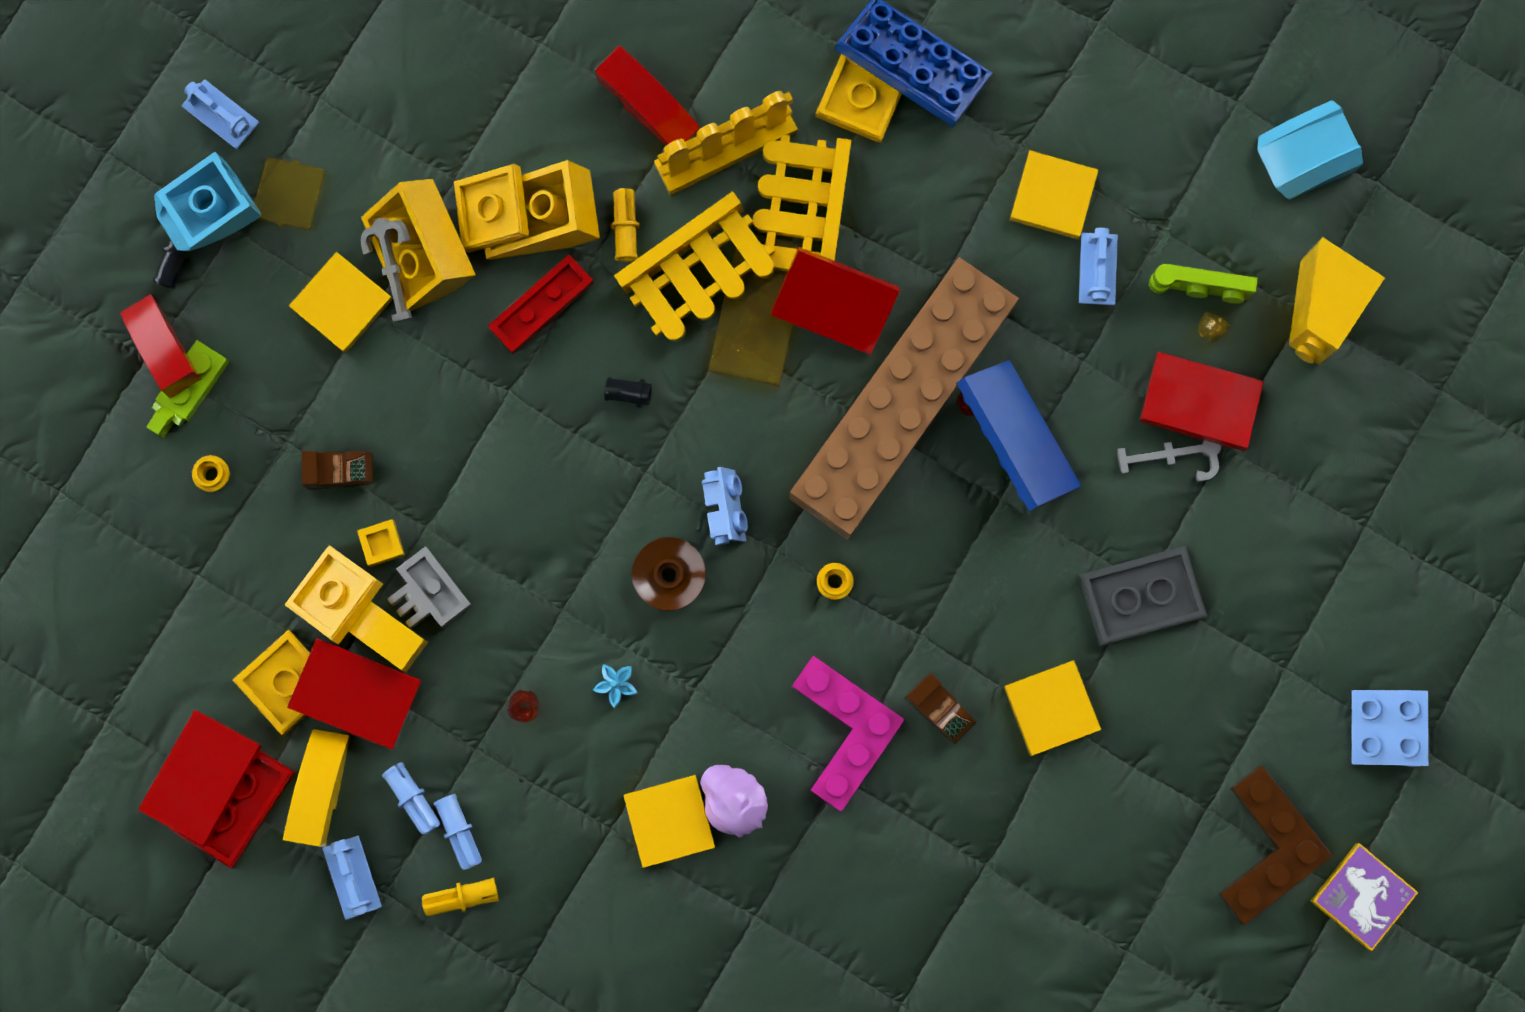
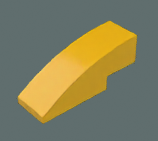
(388, 637)
(317, 788)

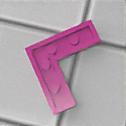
(870, 723)

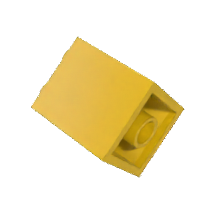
(1329, 300)

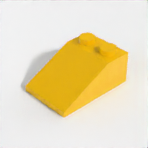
(557, 211)

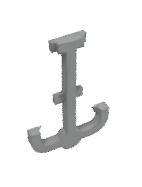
(382, 229)
(1207, 448)

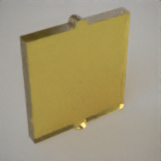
(289, 193)

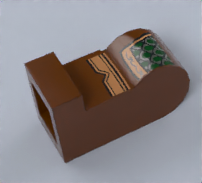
(336, 469)
(940, 708)

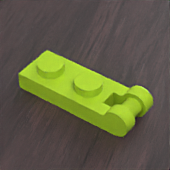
(1201, 283)

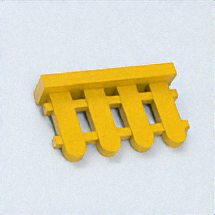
(725, 144)
(810, 192)
(696, 236)

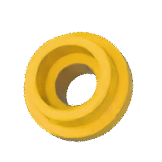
(202, 466)
(838, 570)

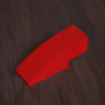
(645, 97)
(160, 346)

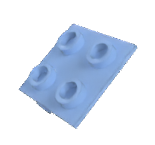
(1390, 727)

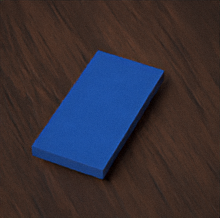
(913, 61)
(1018, 435)

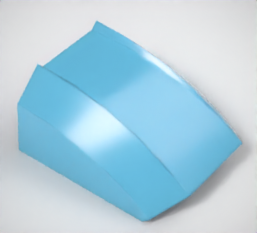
(1310, 150)
(204, 205)

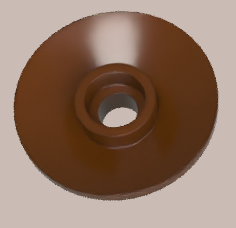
(663, 555)

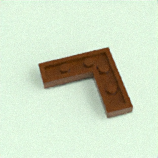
(1296, 844)

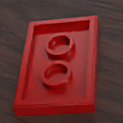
(834, 300)
(1201, 401)
(354, 693)
(200, 777)
(247, 810)

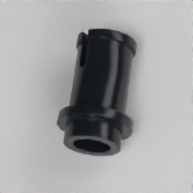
(170, 266)
(630, 391)

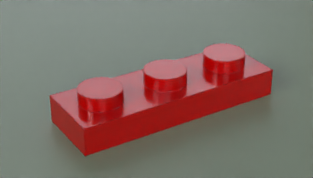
(541, 304)

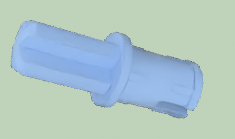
(411, 798)
(458, 832)

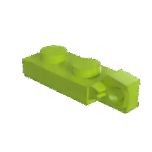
(184, 404)

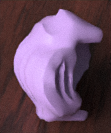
(733, 800)

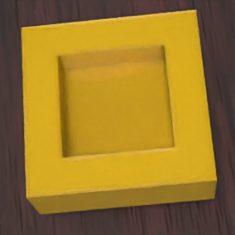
(381, 543)

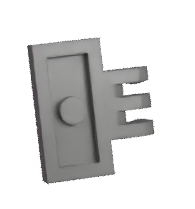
(428, 591)

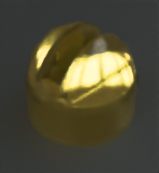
(1212, 325)

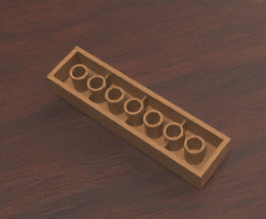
(903, 398)

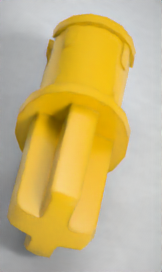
(625, 225)
(460, 897)

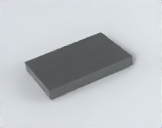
(1142, 596)

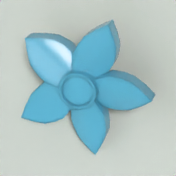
(616, 684)

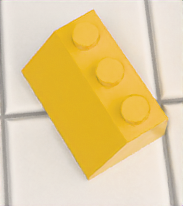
(434, 258)

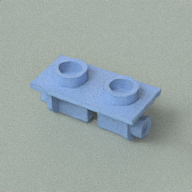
(219, 113)
(1098, 267)
(724, 489)
(352, 877)

